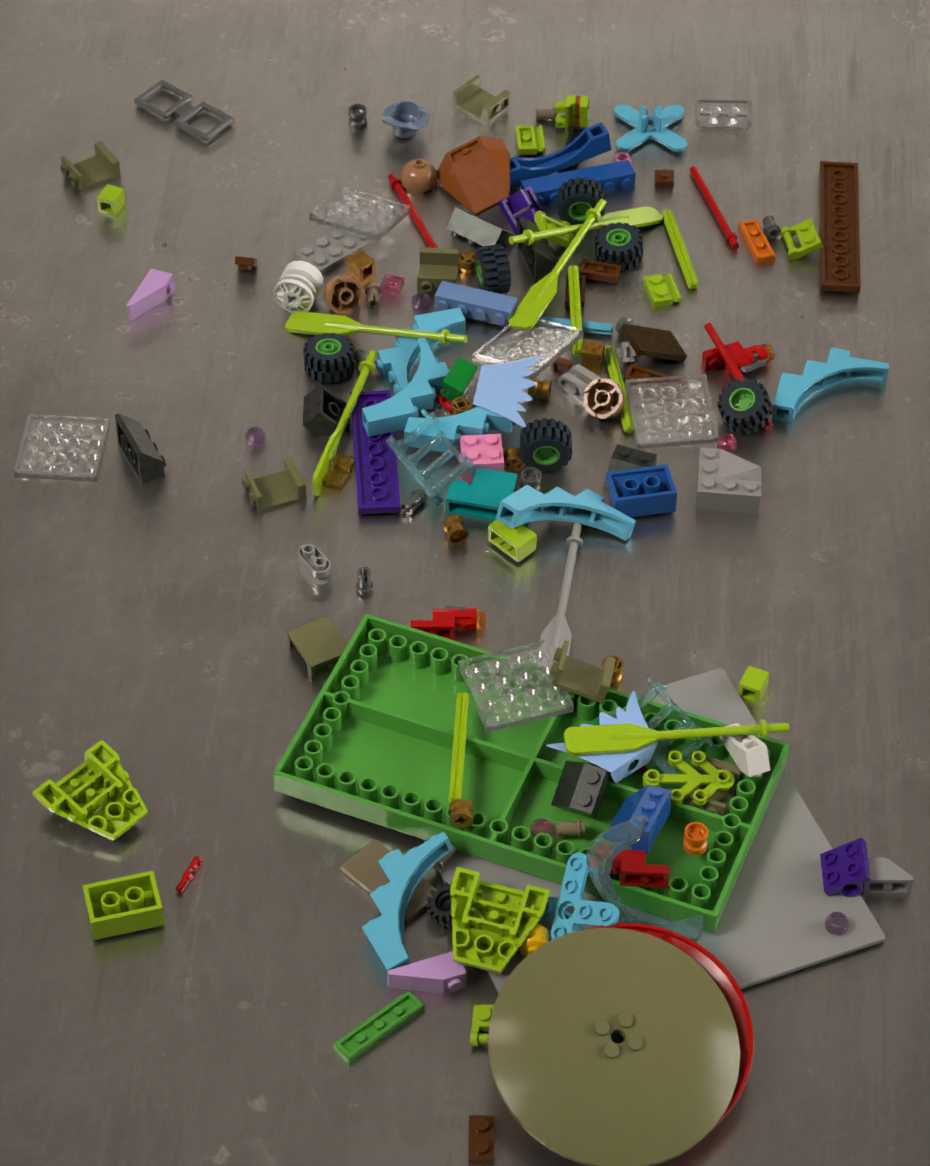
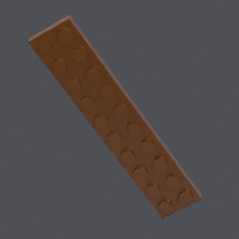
(839, 227)

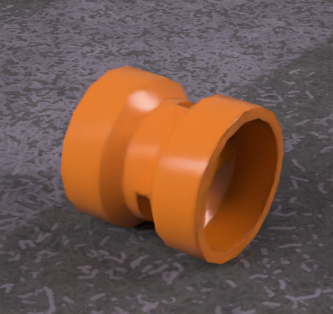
(695, 838)

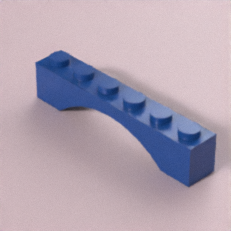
(590, 143)

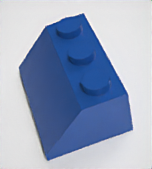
(642, 491)
(654, 805)

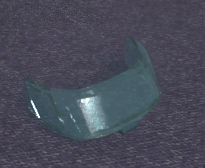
(599, 862)

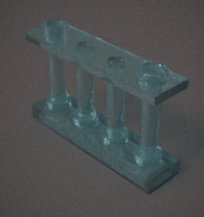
(410, 461)
(658, 688)

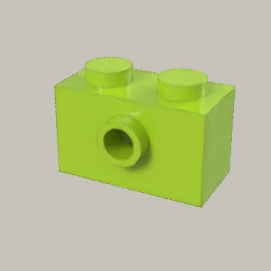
(514, 542)

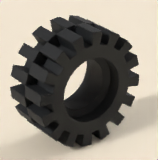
(435, 905)

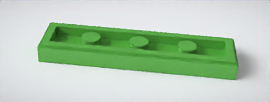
(378, 1027)

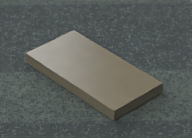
(368, 874)

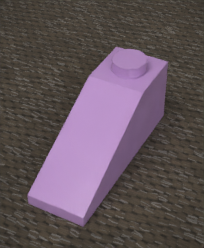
(150, 293)
(430, 975)

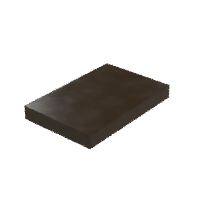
(653, 342)

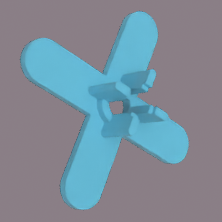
(641, 131)
(585, 912)

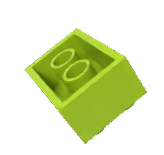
(123, 905)

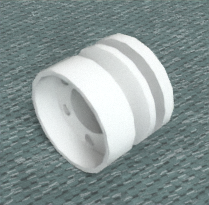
(298, 286)

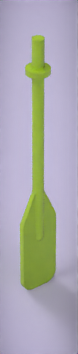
(637, 216)
(545, 289)
(322, 323)
(366, 368)
(631, 737)

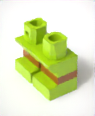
(576, 112)

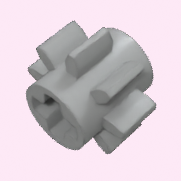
(627, 353)

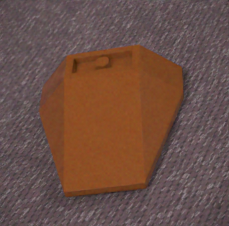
(477, 173)

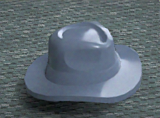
(405, 118)

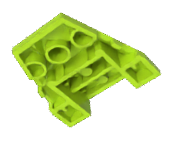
(95, 794)
(491, 919)

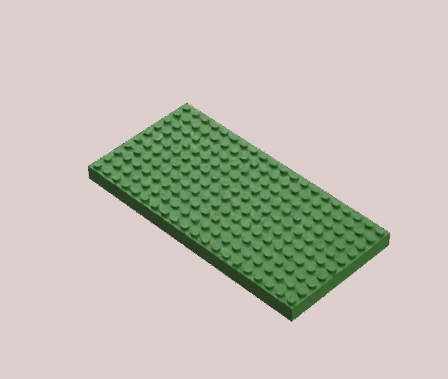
(384, 754)

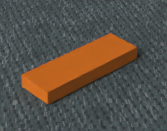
(756, 241)

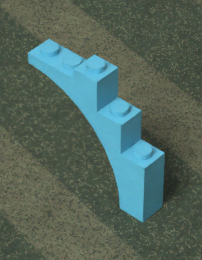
(398, 361)
(818, 376)
(417, 395)
(472, 422)
(585, 508)
(392, 899)

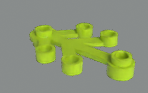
(691, 778)

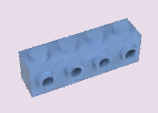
(476, 303)

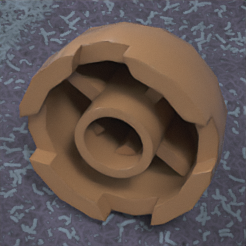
(419, 176)
(343, 294)
(603, 398)

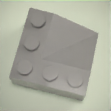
(727, 483)

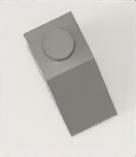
(887, 878)

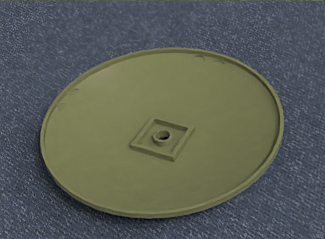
(601, 1097)

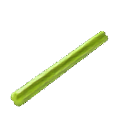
(680, 249)
(575, 305)
(615, 375)
(459, 744)

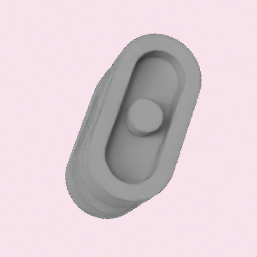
(576, 381)
(314, 567)

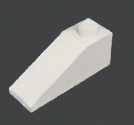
(748, 753)

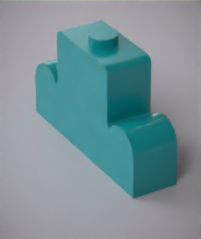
(483, 496)

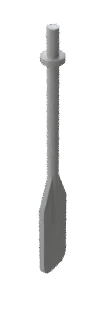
(558, 628)

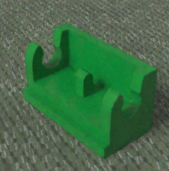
(458, 378)

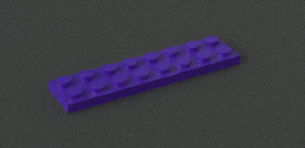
(374, 462)

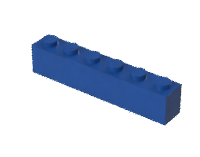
(611, 176)

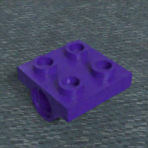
(520, 204)
(845, 869)

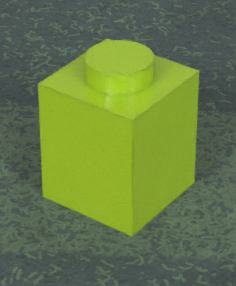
(111, 200)
(753, 685)

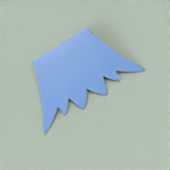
(502, 387)
(619, 764)

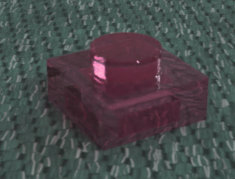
(392, 284)

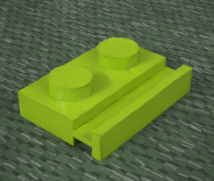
(529, 139)
(661, 290)

